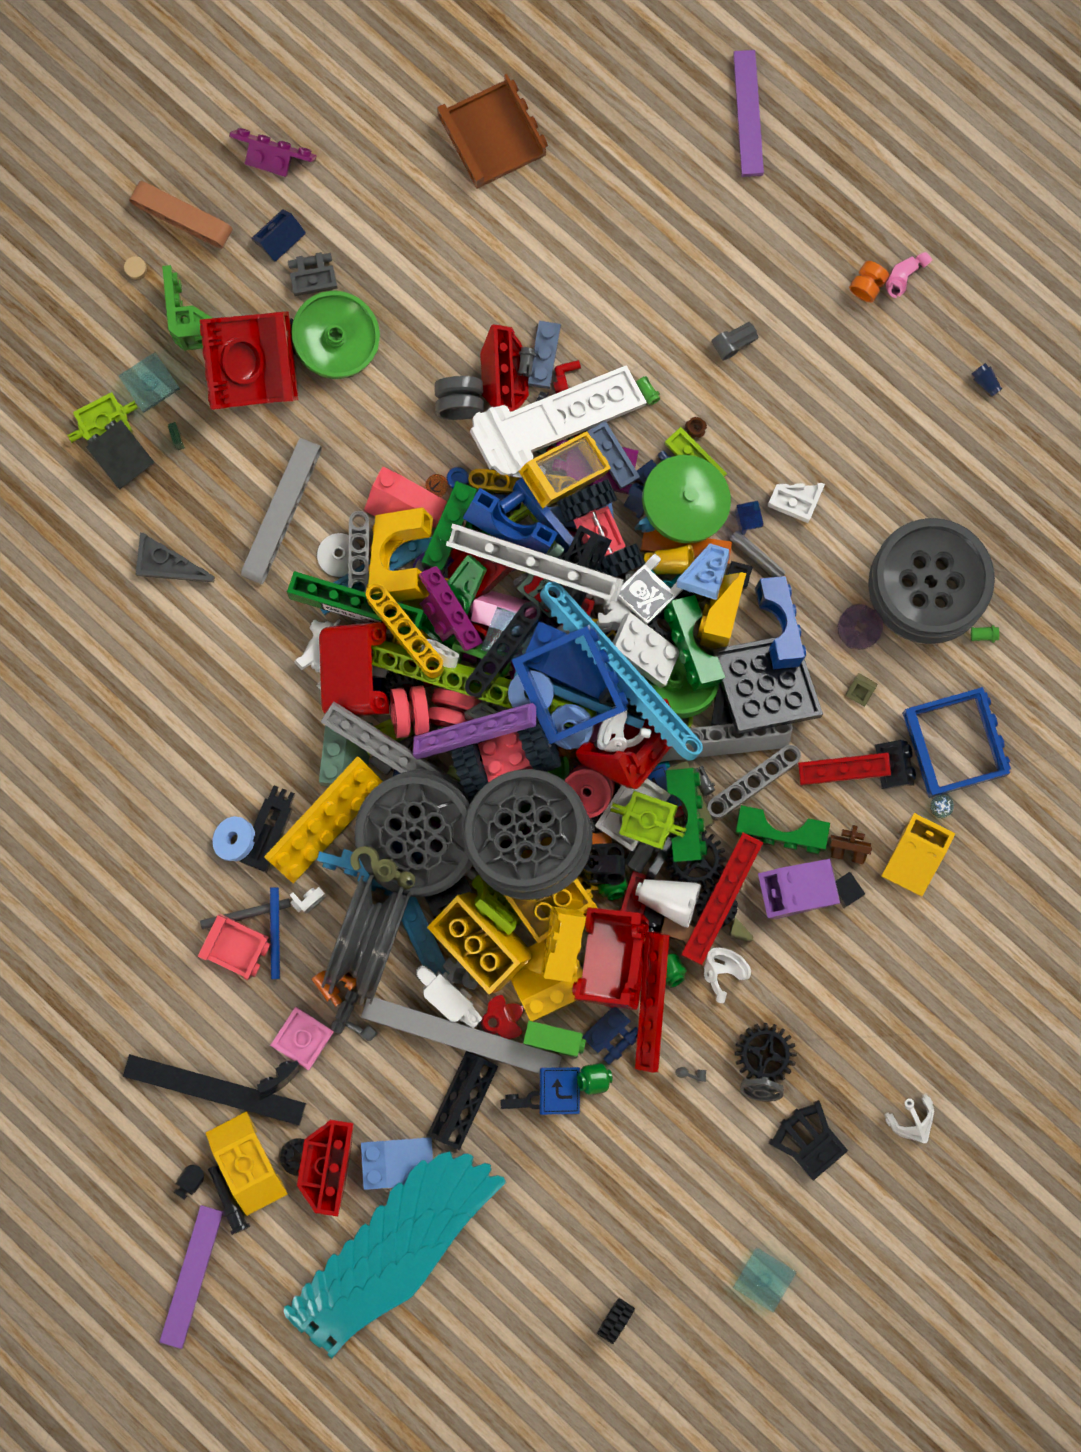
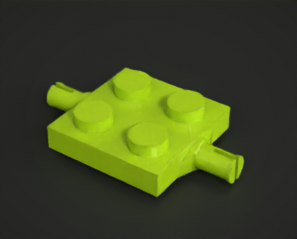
(98, 414)
(648, 819)

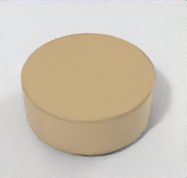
(135, 268)

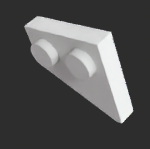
(796, 499)

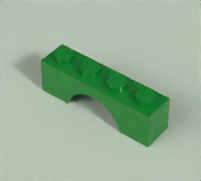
(437, 552)
(701, 669)
(684, 785)
(811, 835)

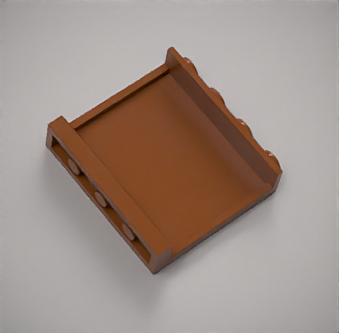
(493, 132)

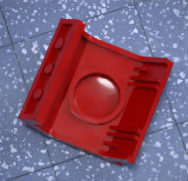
(249, 360)

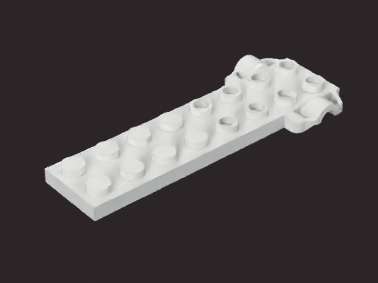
(511, 437)

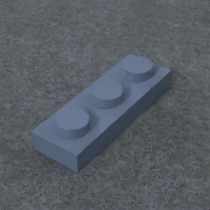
(545, 352)
(621, 467)

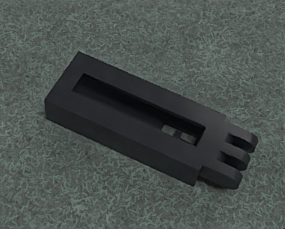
(267, 835)

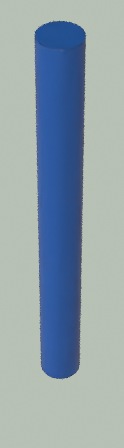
(274, 933)

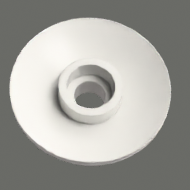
(326, 556)

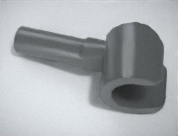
(368, 1033)

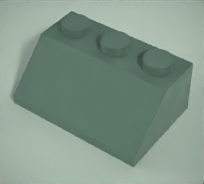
(337, 756)

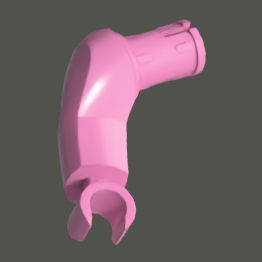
(899, 275)

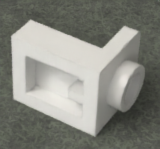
(312, 898)

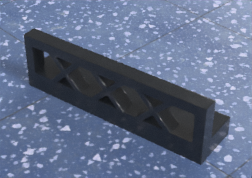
(589, 557)
(459, 1098)

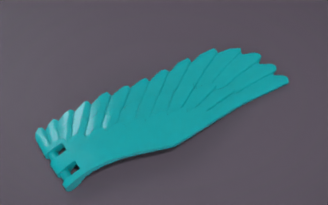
(394, 1251)

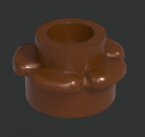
(695, 421)

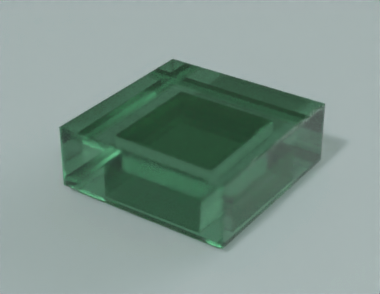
(176, 436)

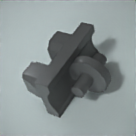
(459, 974)

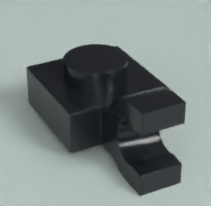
(512, 1101)

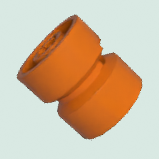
(870, 280)

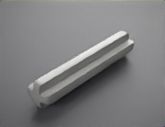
(756, 555)

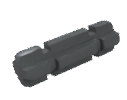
(344, 1011)

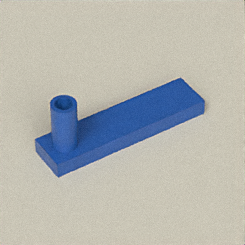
(523, 494)

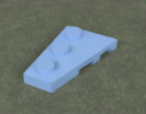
(706, 572)

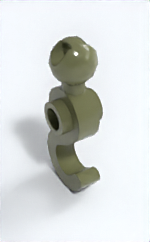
(383, 869)

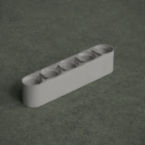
(358, 555)
(763, 777)

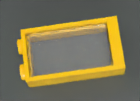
(564, 469)

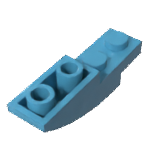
(331, 862)

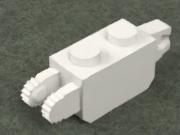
(447, 998)

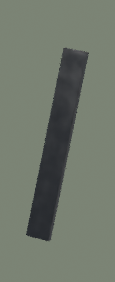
(213, 1089)

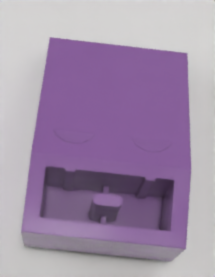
(798, 888)

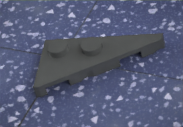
(160, 562)

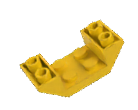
(245, 1164)

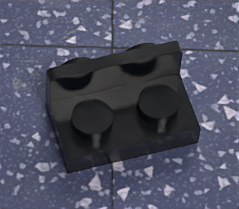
(900, 764)

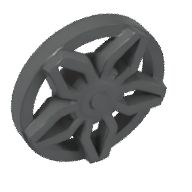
(761, 1089)

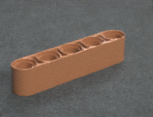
(181, 214)

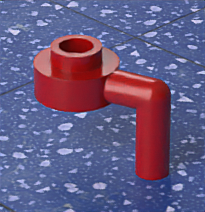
(561, 383)

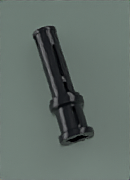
(232, 1209)

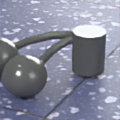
(683, 1072)

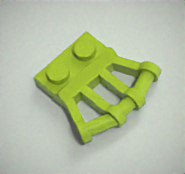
(495, 906)

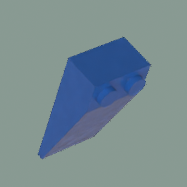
(565, 663)

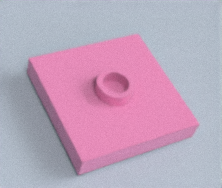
(302, 1038)

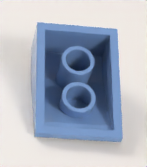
(392, 1160)

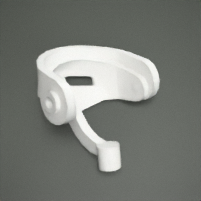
(615, 726)
(733, 965)
(921, 1130)

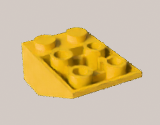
(918, 854)

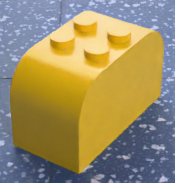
(478, 945)

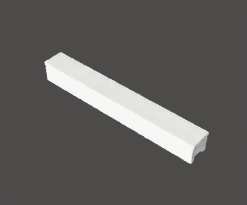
(535, 563)

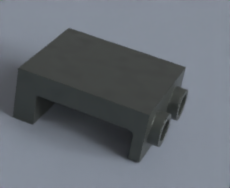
(119, 453)

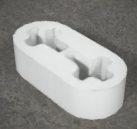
(448, 656)

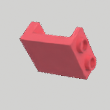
(234, 946)

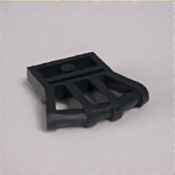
(820, 1152)

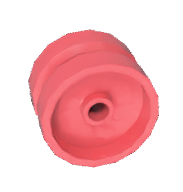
(450, 707)
(406, 712)
(601, 789)

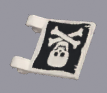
(646, 593)

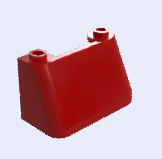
(348, 668)
(632, 765)
(612, 958)

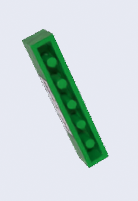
(344, 600)

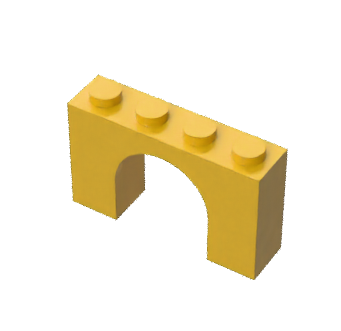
(388, 534)

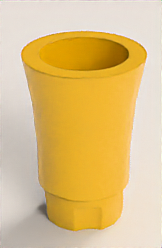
(672, 560)

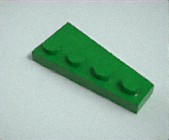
(465, 586)

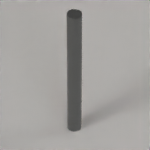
(246, 913)

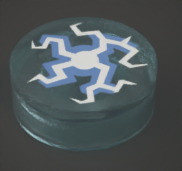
(941, 806)

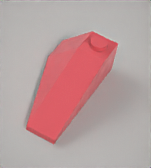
(396, 493)

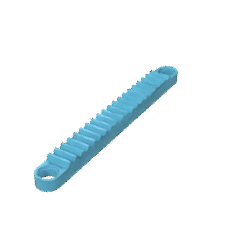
(630, 680)

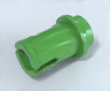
(647, 390)
(985, 634)

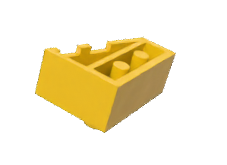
(563, 944)

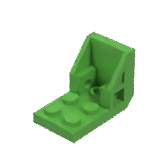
(184, 330)

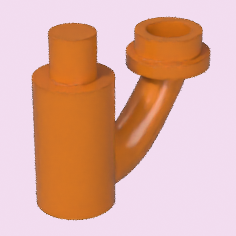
(334, 997)

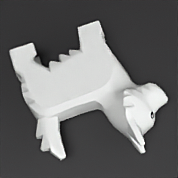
(614, 610)
(312, 654)

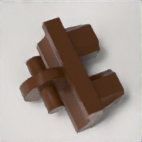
(859, 848)

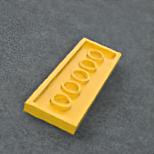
(323, 820)

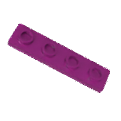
(269, 154)
(446, 612)

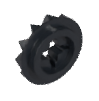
(288, 1152)

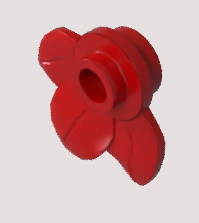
(506, 1018)

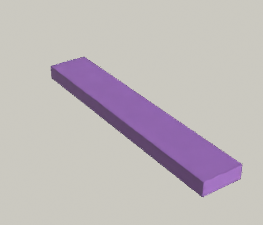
(748, 113)
(474, 731)
(191, 1277)

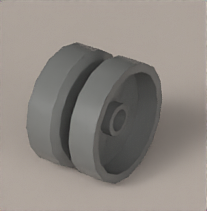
(458, 397)

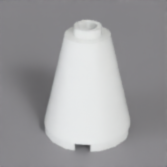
(670, 898)

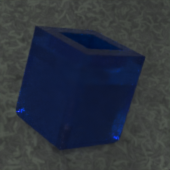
(748, 516)

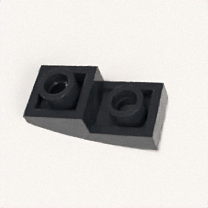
(284, 1074)

